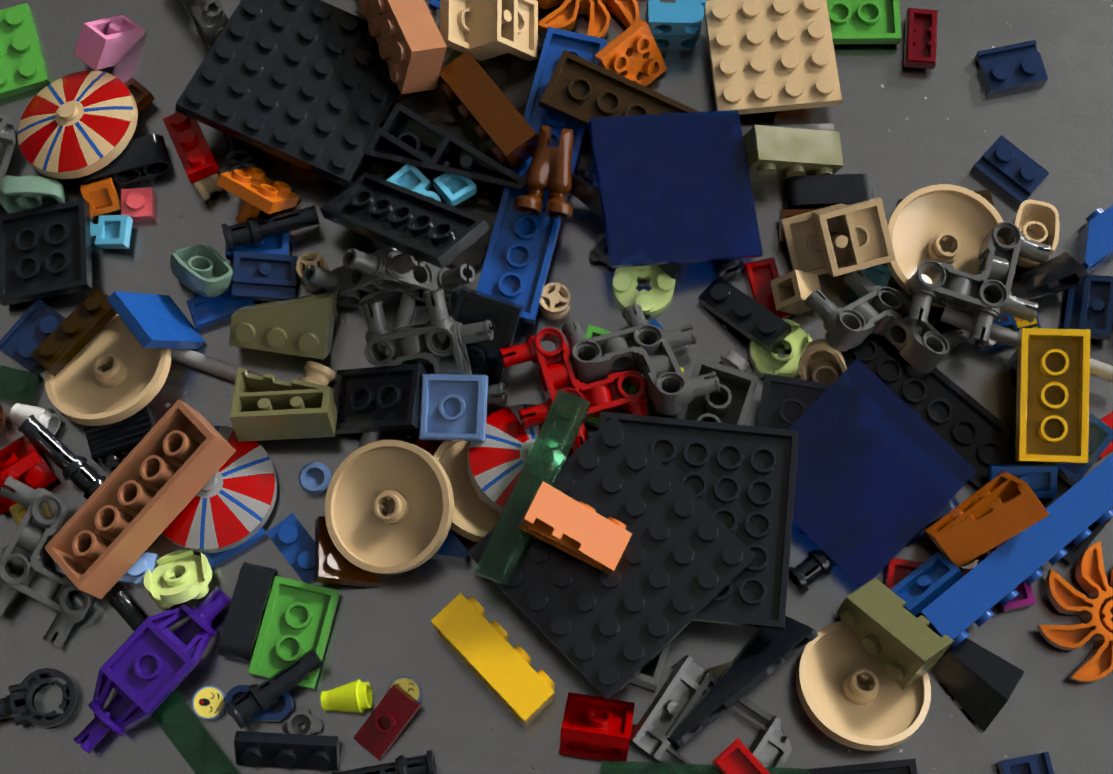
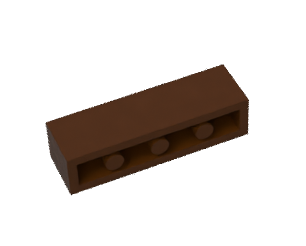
(489, 109)

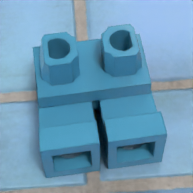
(675, 24)

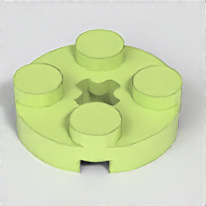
(651, 301)
(770, 363)
(167, 589)

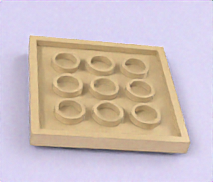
(771, 55)

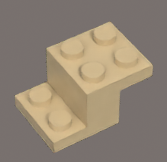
(491, 27)
(839, 238)

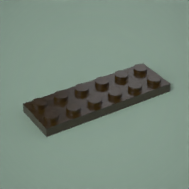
(588, 91)

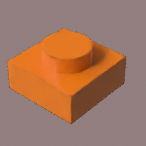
(101, 197)

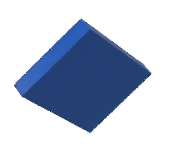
(155, 320)

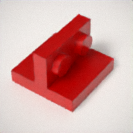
(24, 464)
(596, 728)

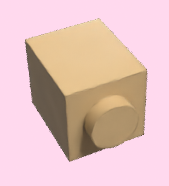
(792, 290)

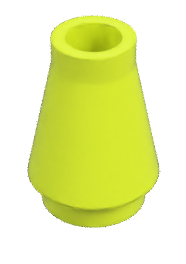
(348, 698)

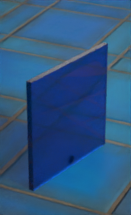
(674, 188)
(869, 473)

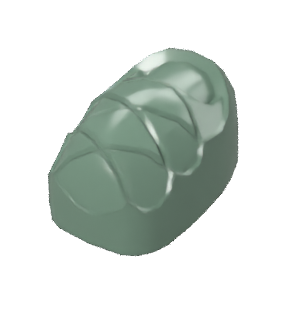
(29, 192)
(201, 270)

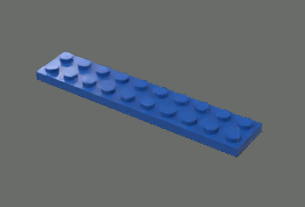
(523, 242)

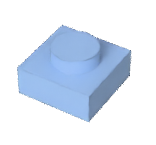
(137, 571)

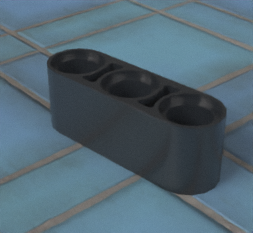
(140, 159)
(827, 190)
(246, 611)

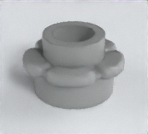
(734, 360)

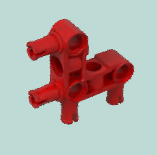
(556, 374)

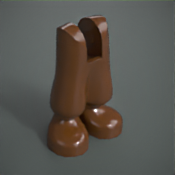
(548, 170)

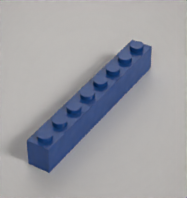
(1022, 556)

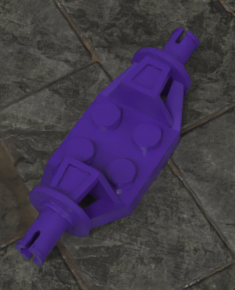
(150, 667)

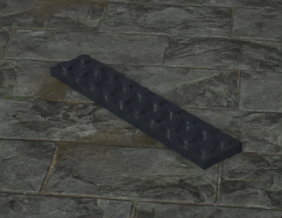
(956, 418)

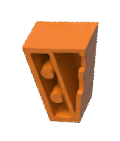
(986, 519)
(575, 528)

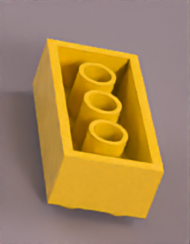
(1052, 395)
(493, 660)

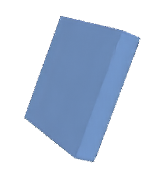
(453, 407)

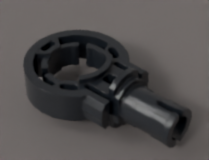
(10, 708)

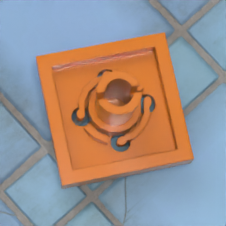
(627, 55)
(257, 192)

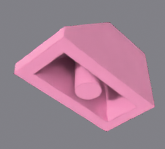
(107, 41)

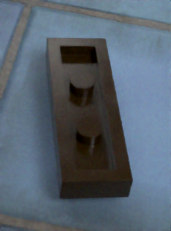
(74, 333)

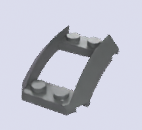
(680, 696)

